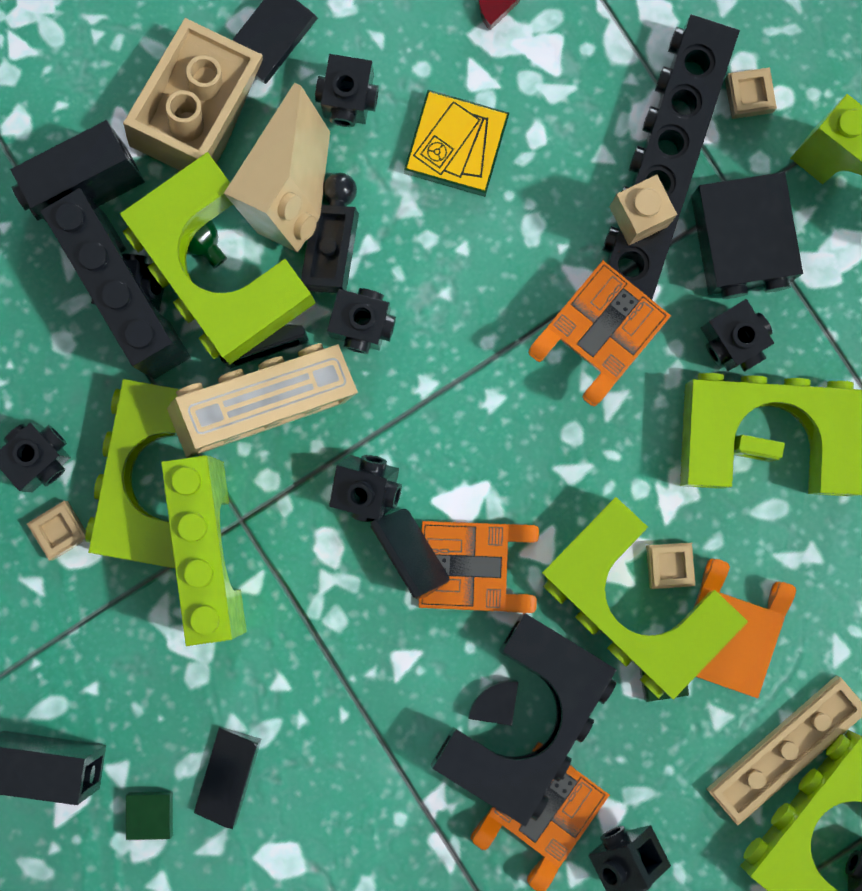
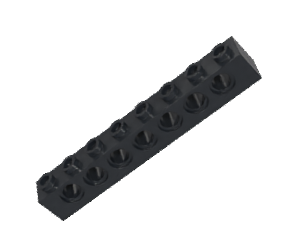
(710, 47)

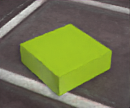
(758, 448)

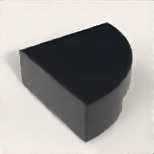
(496, 703)

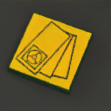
(456, 143)

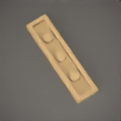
(787, 750)

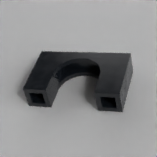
(97, 258)
(519, 782)

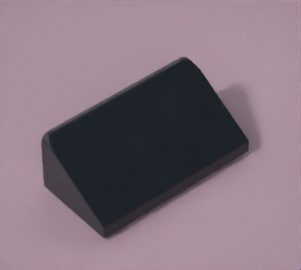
(275, 32)
(410, 553)
(227, 777)

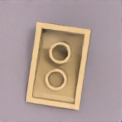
(192, 97)
(285, 173)

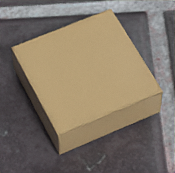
(750, 93)
(57, 530)
(670, 565)

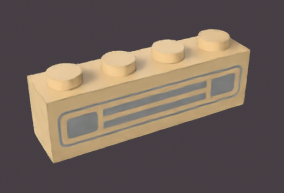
(261, 399)

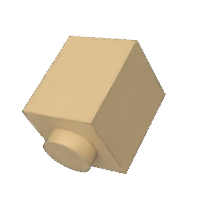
(643, 209)

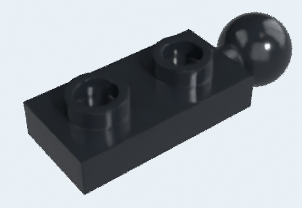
(332, 243)

